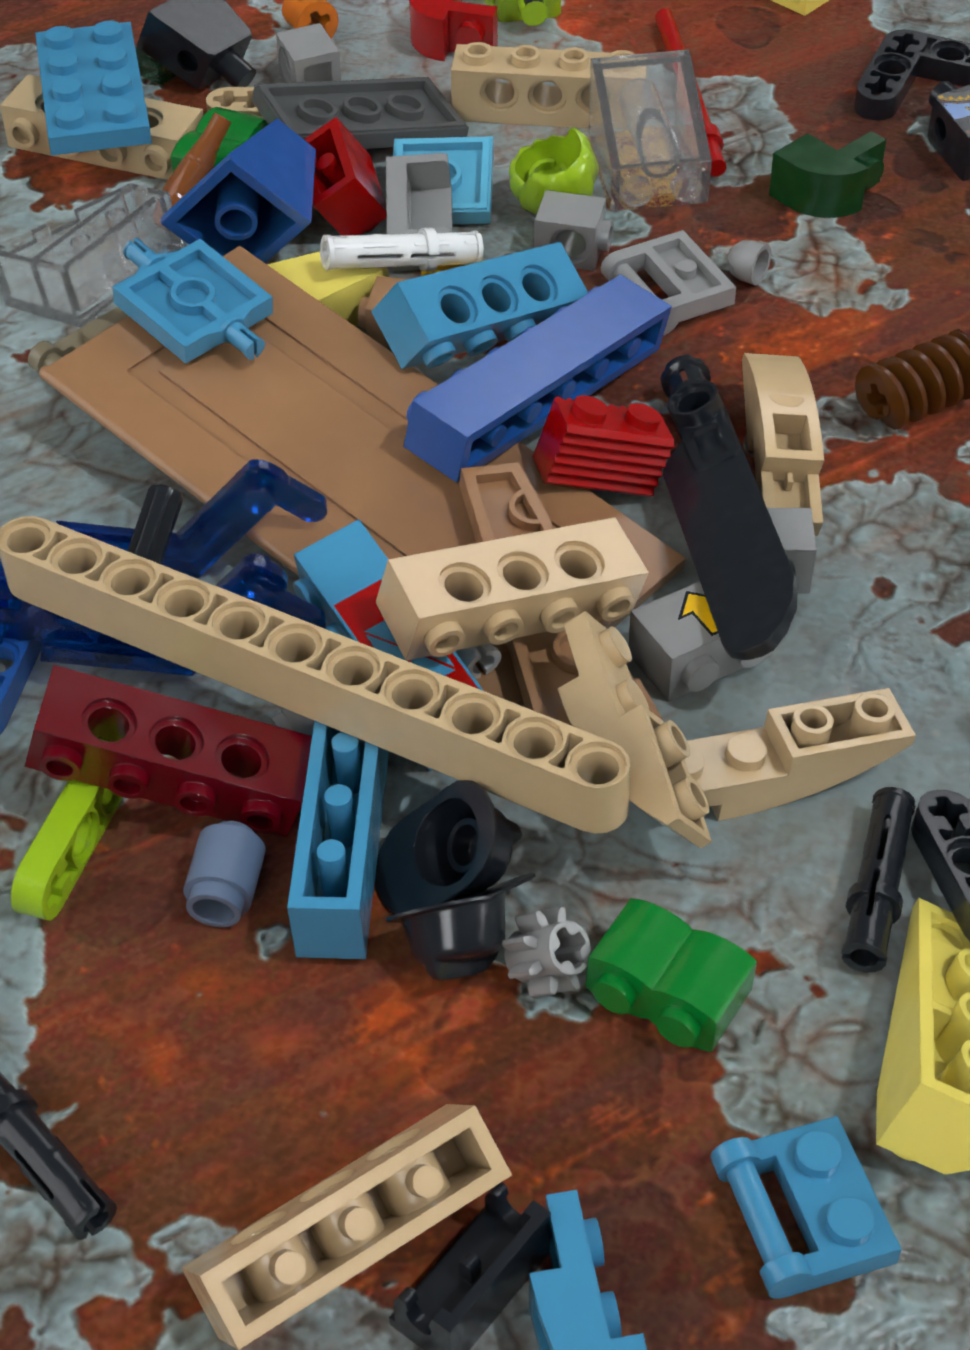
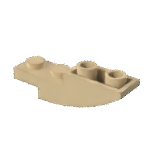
(784, 432)
(614, 707)
(798, 752)

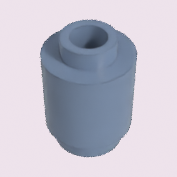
(223, 873)

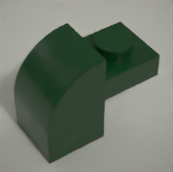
(826, 180)

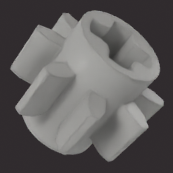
(547, 951)

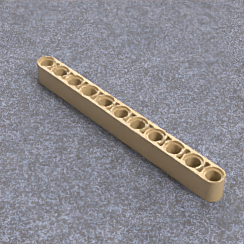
(321, 675)

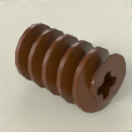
(916, 380)

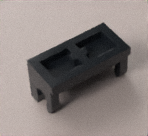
(475, 1276)

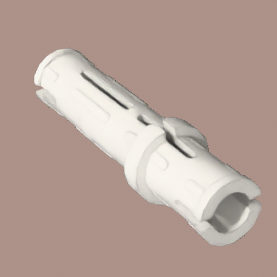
(419, 249)

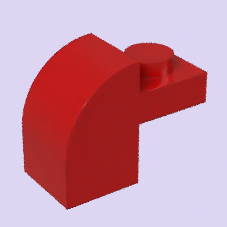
(443, 24)

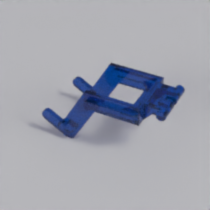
(190, 551)

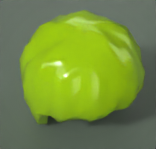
(553, 165)

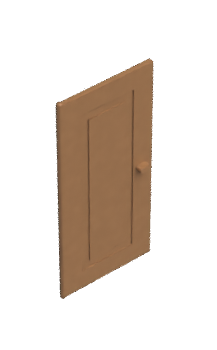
(325, 412)

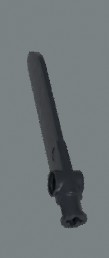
(725, 518)

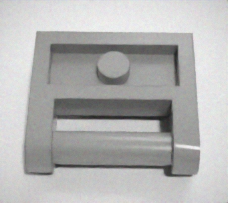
(680, 270)

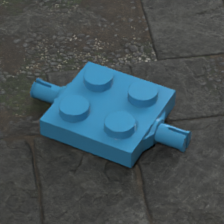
(192, 300)

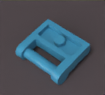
(827, 1198)

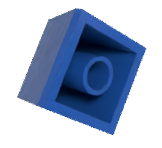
(252, 197)

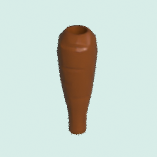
(198, 160)

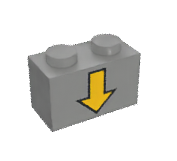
(680, 644)

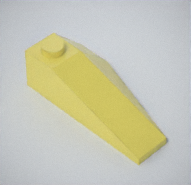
(927, 1048)

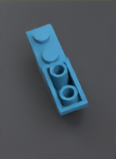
(566, 1300)

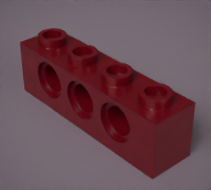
(155, 725)

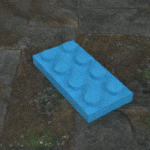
(92, 88)

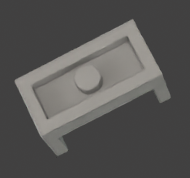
(418, 195)

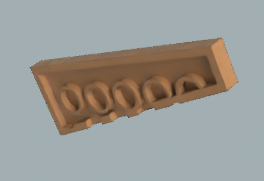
(503, 506)

